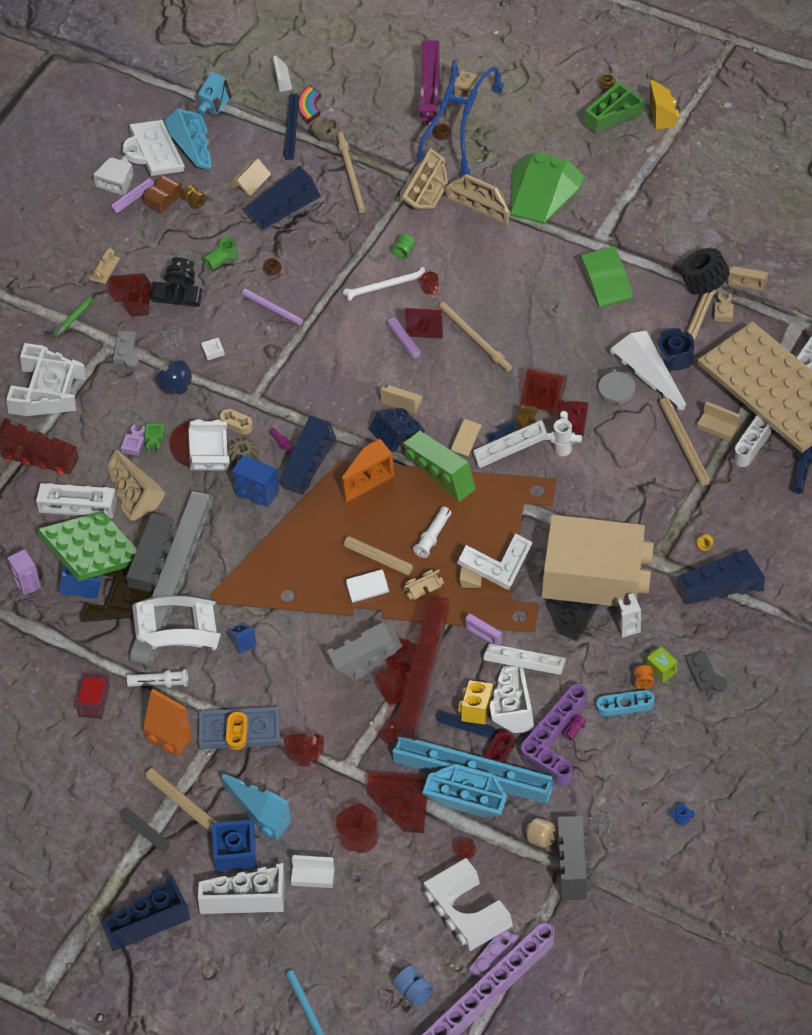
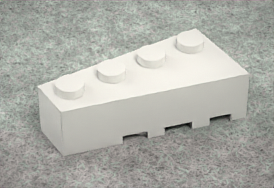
(244, 892)

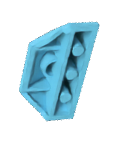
(466, 791)

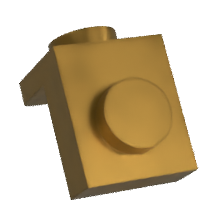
(525, 416)

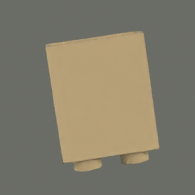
(596, 561)

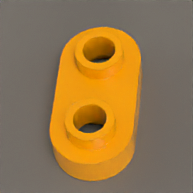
(236, 732)

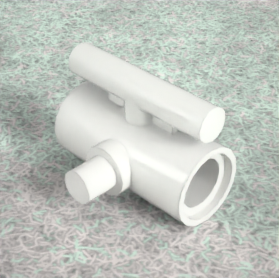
(563, 436)

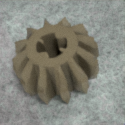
(241, 448)

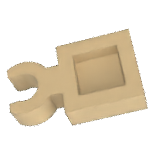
(724, 309)

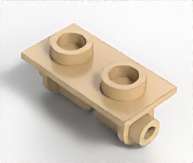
(105, 267)
(415, 587)

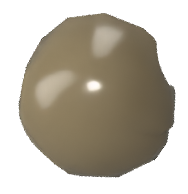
(327, 130)

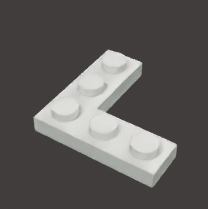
(497, 572)

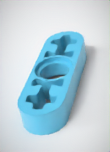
(630, 696)

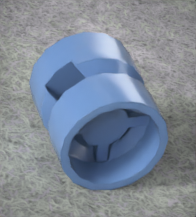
(413, 985)

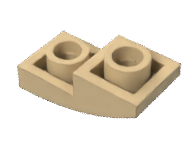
(466, 438)

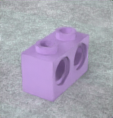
(24, 572)

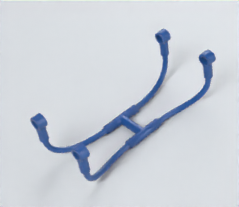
(468, 102)

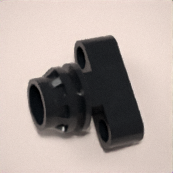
(179, 288)

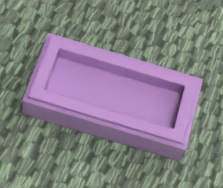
(483, 630)

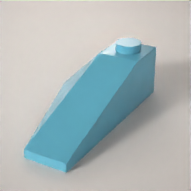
(189, 132)
(266, 809)

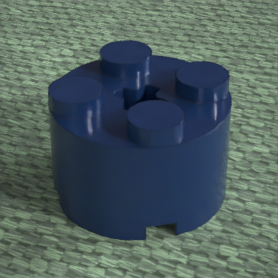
(676, 349)

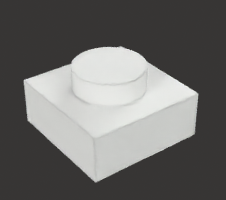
(212, 349)

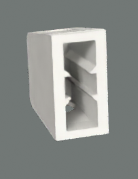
(114, 175)

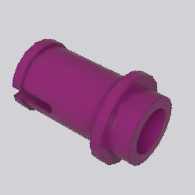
(574, 727)

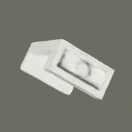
(208, 445)

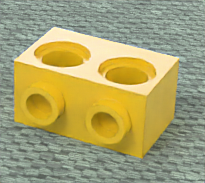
(476, 702)

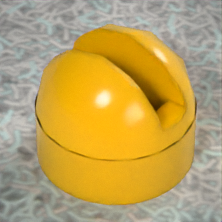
(702, 540)

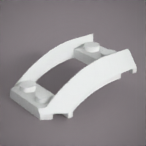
(204, 621)

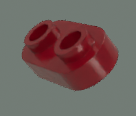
(498, 750)

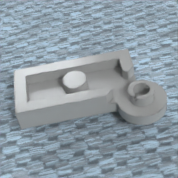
(125, 349)

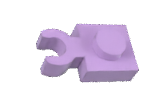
(133, 443)

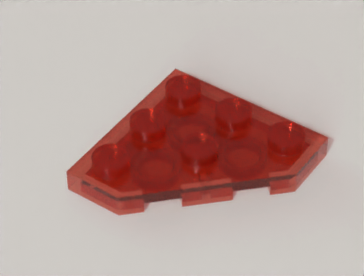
(400, 798)

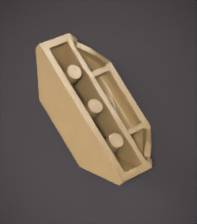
(426, 182)
(479, 197)

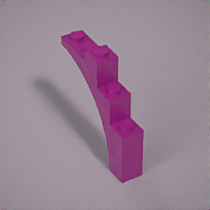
(429, 81)

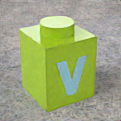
(663, 664)

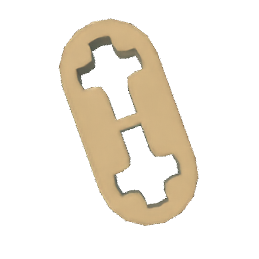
(237, 420)

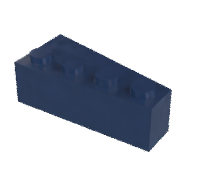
(283, 198)
(307, 455)
(721, 578)
(147, 915)

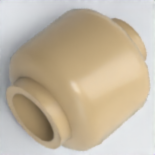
(541, 833)

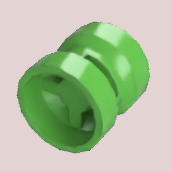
(403, 246)

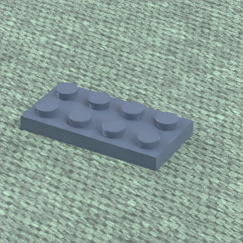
(262, 727)

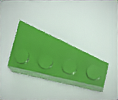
(441, 465)

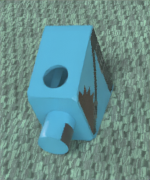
(214, 94)

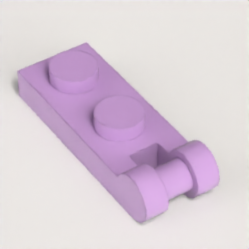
(494, 953)

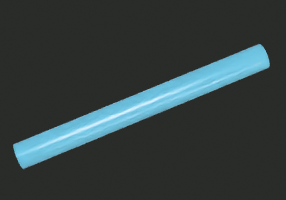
(304, 1003)

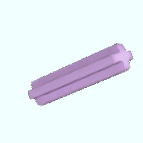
(132, 195)
(404, 338)

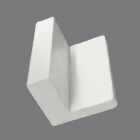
(312, 871)

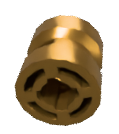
(194, 197)

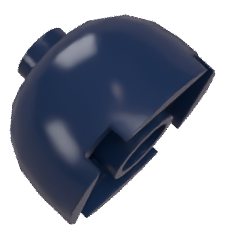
(175, 379)

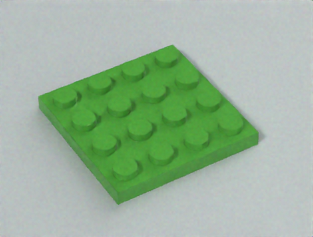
(89, 545)

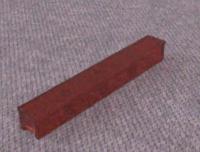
(422, 668)

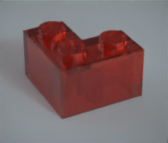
(133, 290)

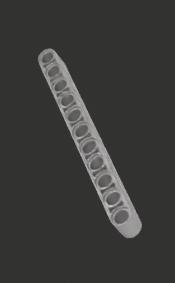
(175, 568)

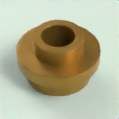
(607, 81)

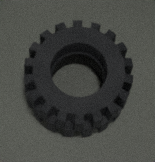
(704, 271)

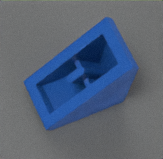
(242, 637)

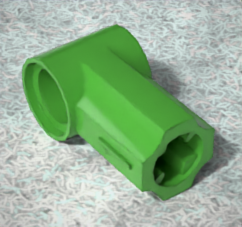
(225, 251)

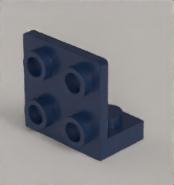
(393, 426)

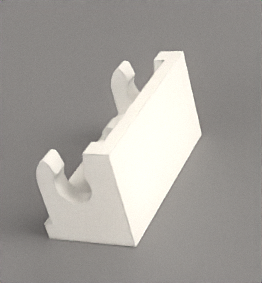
(630, 617)

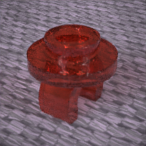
(465, 849)

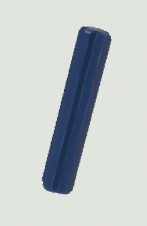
(455, 721)

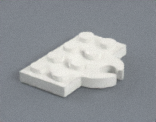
(153, 147)

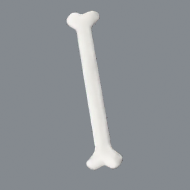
(350, 293)

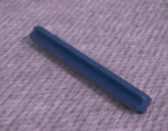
(291, 126)

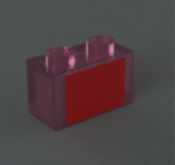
(92, 695)

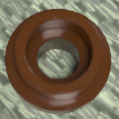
(442, 132)
(272, 266)

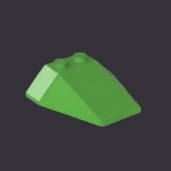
(543, 186)

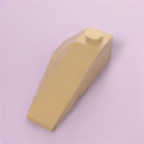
(135, 488)

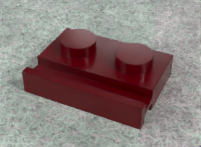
(577, 415)

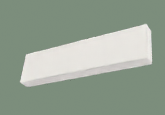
(510, 444)
(524, 659)

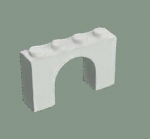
(472, 928)

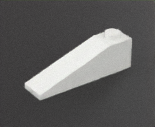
(511, 701)

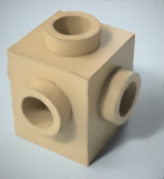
(465, 83)

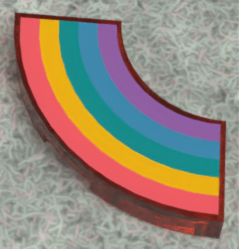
(307, 104)

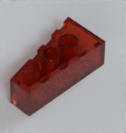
(36, 449)

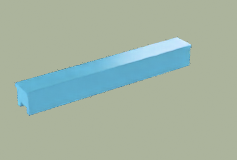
(511, 778)

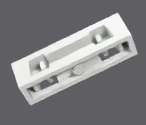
(76, 499)

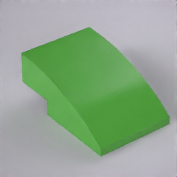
(606, 277)

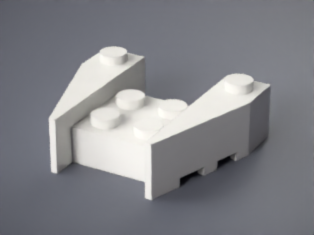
(49, 384)

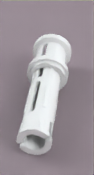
(429, 538)
(167, 678)

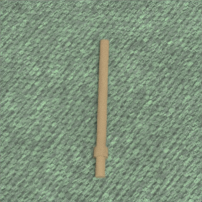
(344, 149)
(496, 356)

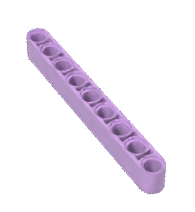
(495, 986)

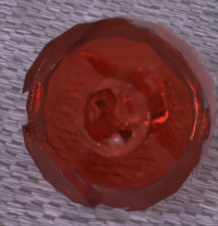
(304, 748)

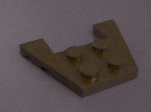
(119, 601)

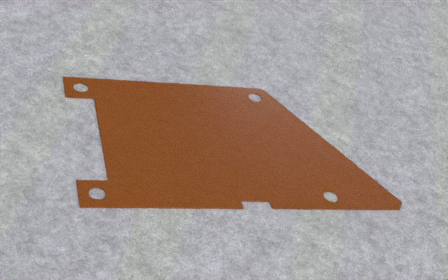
(311, 559)

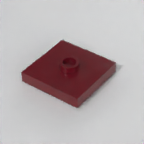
(424, 323)

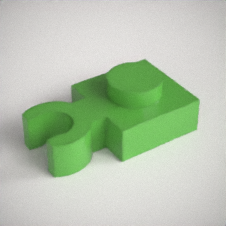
(154, 435)

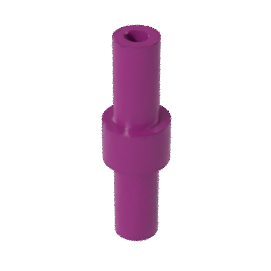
(282, 441)

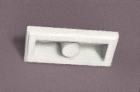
(282, 75)
(367, 586)

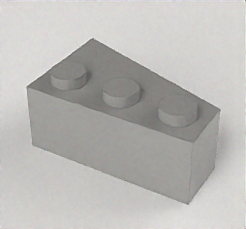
(366, 652)

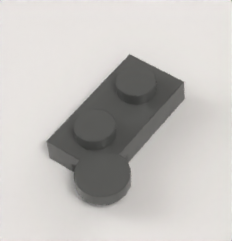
(704, 673)

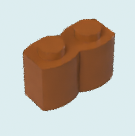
(163, 193)

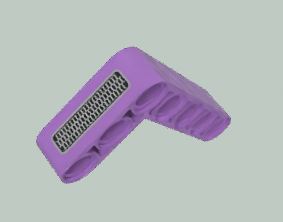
(552, 733)

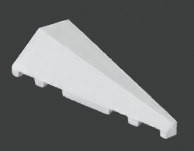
(643, 357)

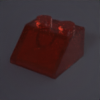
(543, 389)

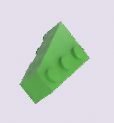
(613, 108)

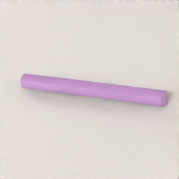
(267, 304)

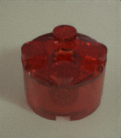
(357, 828)

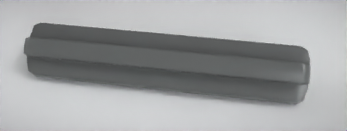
(145, 830)

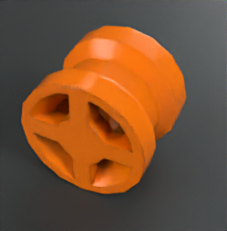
(643, 677)

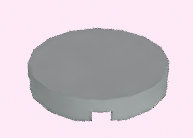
(616, 387)

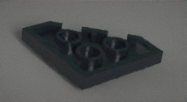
(571, 616)

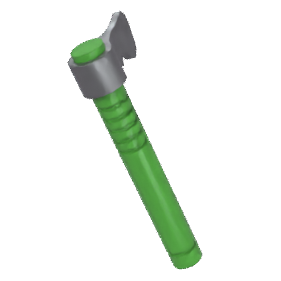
(58, 331)

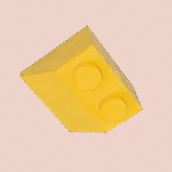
(662, 106)

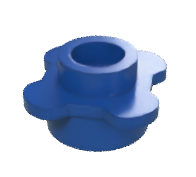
(682, 819)

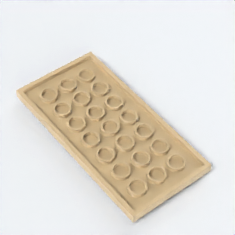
(766, 381)

